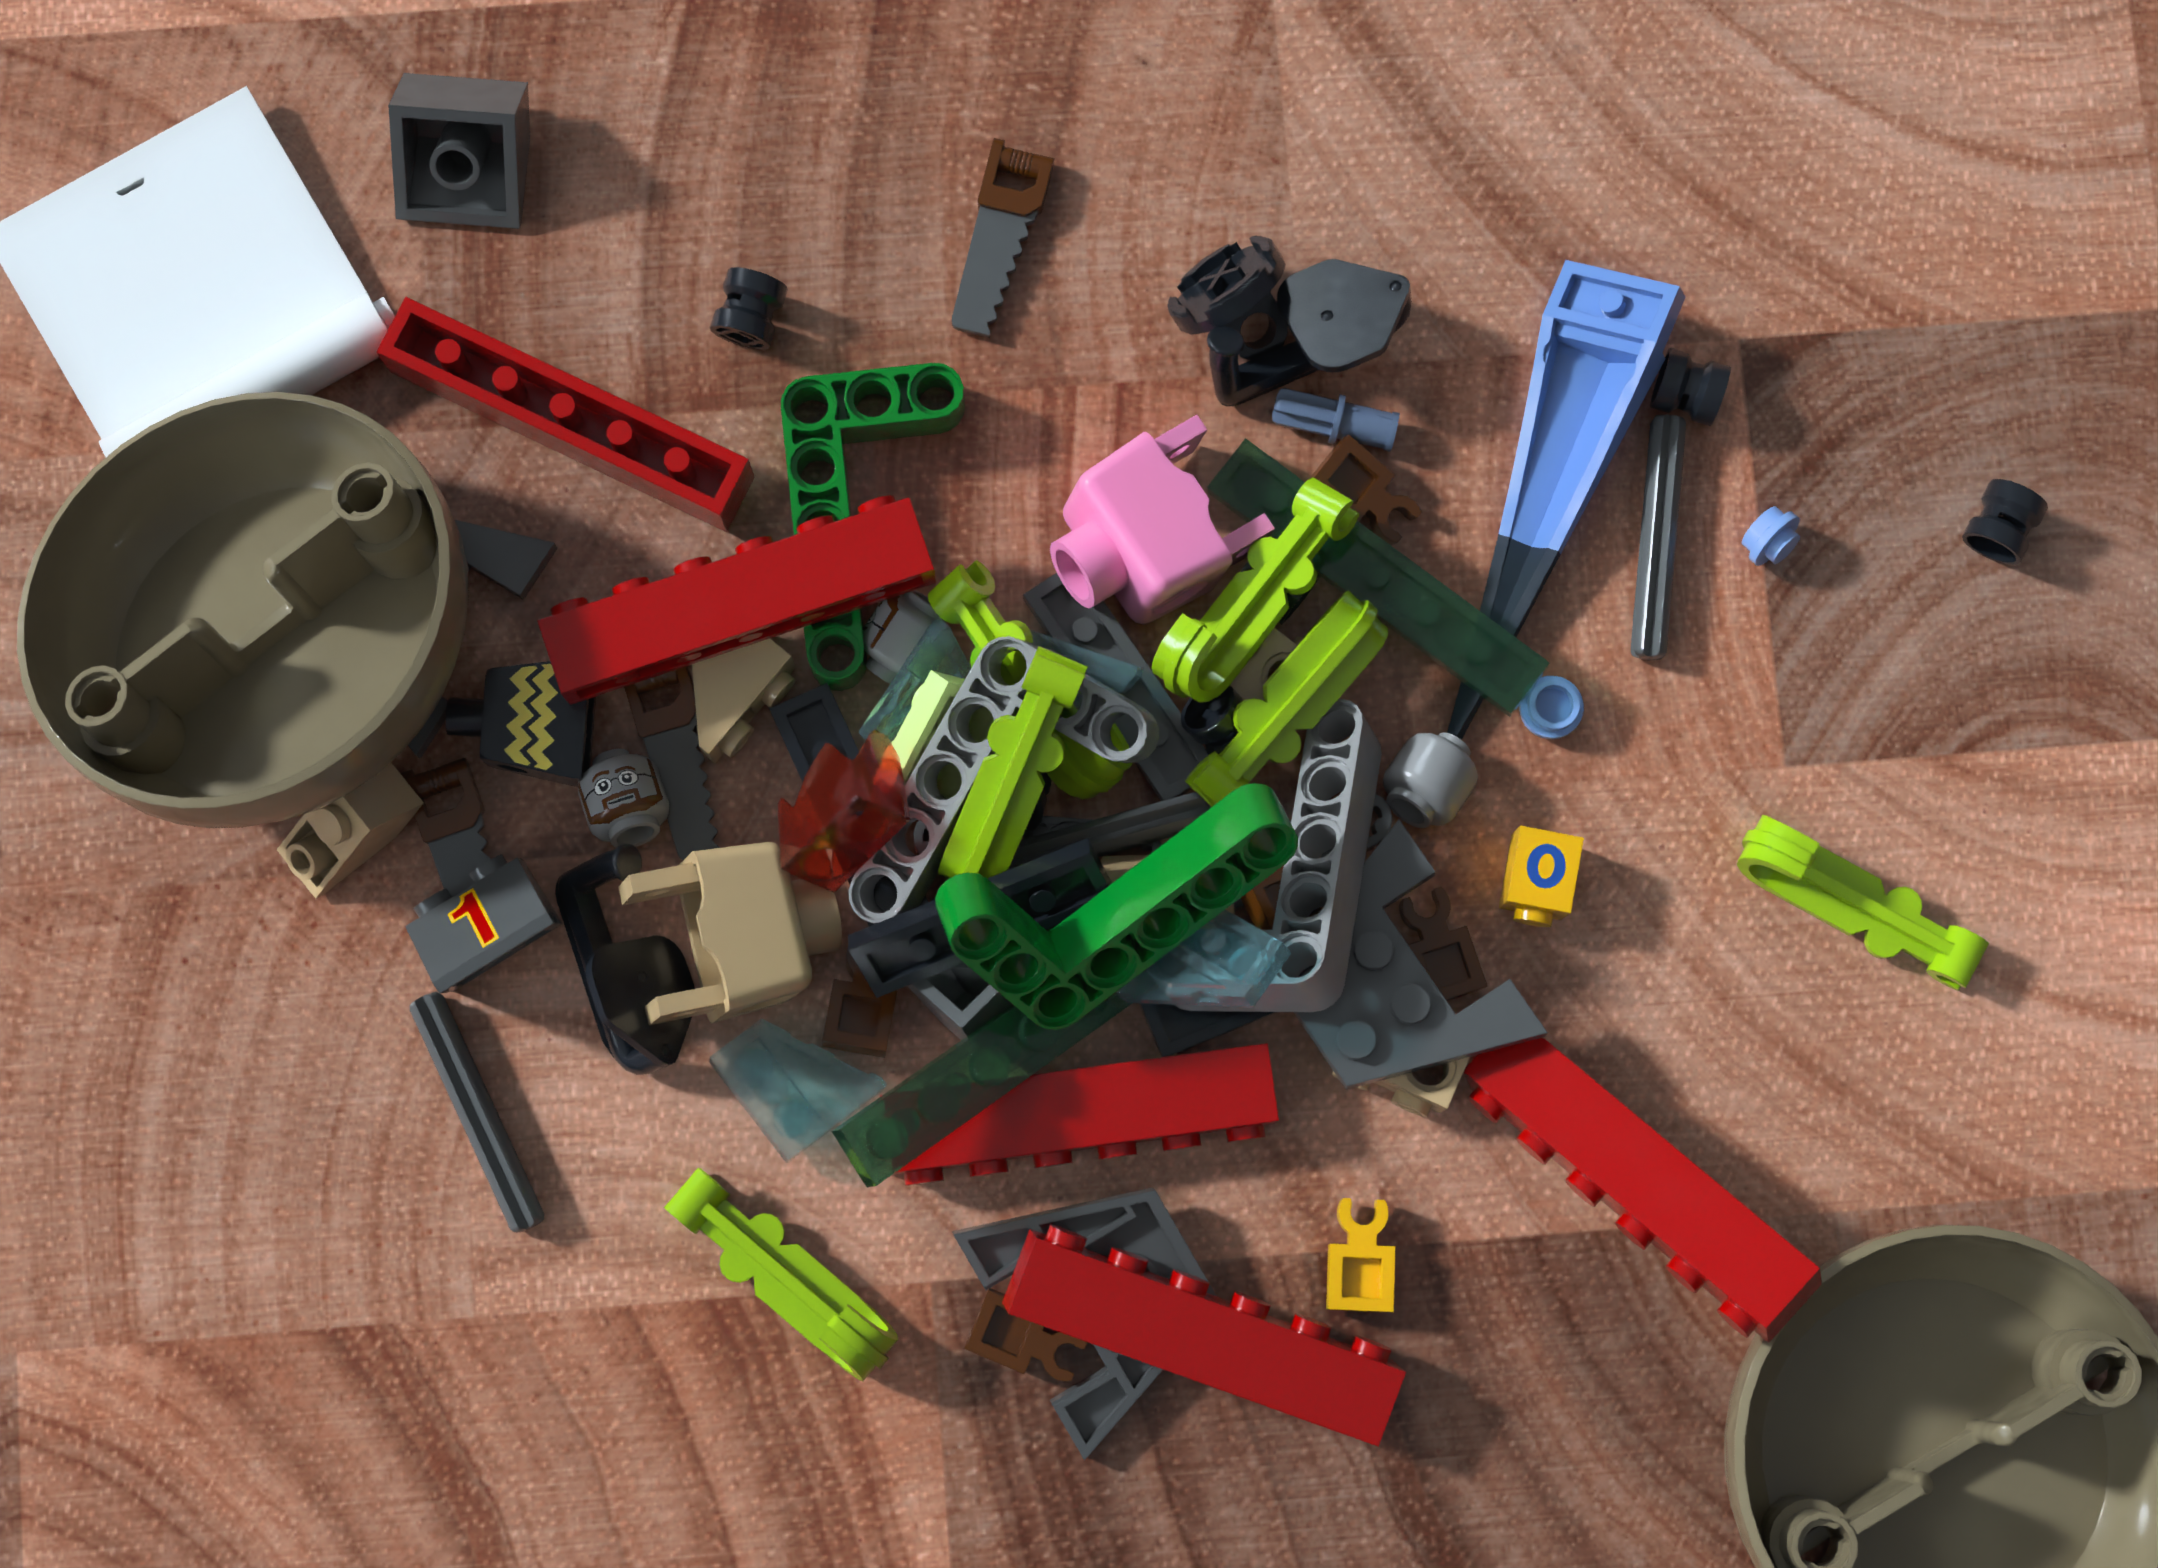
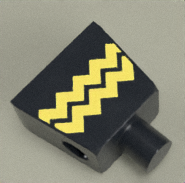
(527, 724)

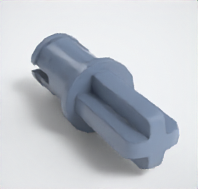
(1335, 418)

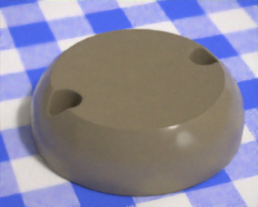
(244, 611)
(1946, 1414)

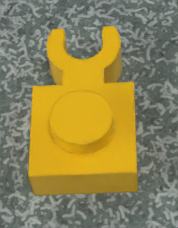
(1361, 1271)

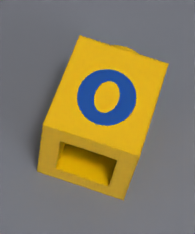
(1540, 875)

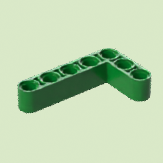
(826, 443)
(1127, 925)

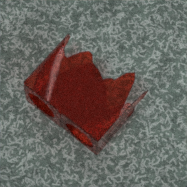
(823, 809)

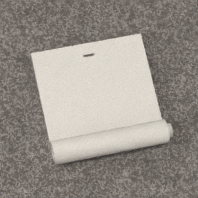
(190, 276)

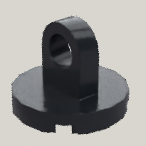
(1229, 289)

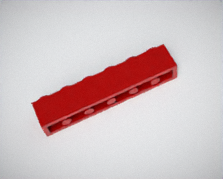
(566, 414)
(737, 599)
(1111, 1111)
(1647, 1183)
(1203, 1335)

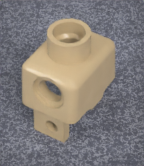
(744, 927)

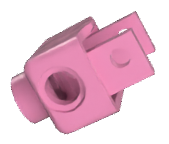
(1146, 530)

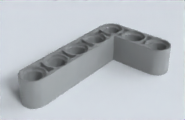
(955, 745)
(1324, 881)

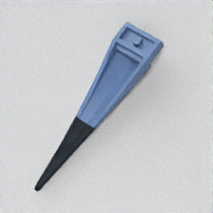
(1588, 379)

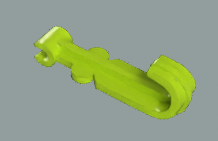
(965, 600)
(1208, 654)
(1294, 697)
(1011, 778)
(1856, 902)
(786, 1277)

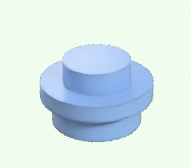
(1772, 536)
(1552, 708)

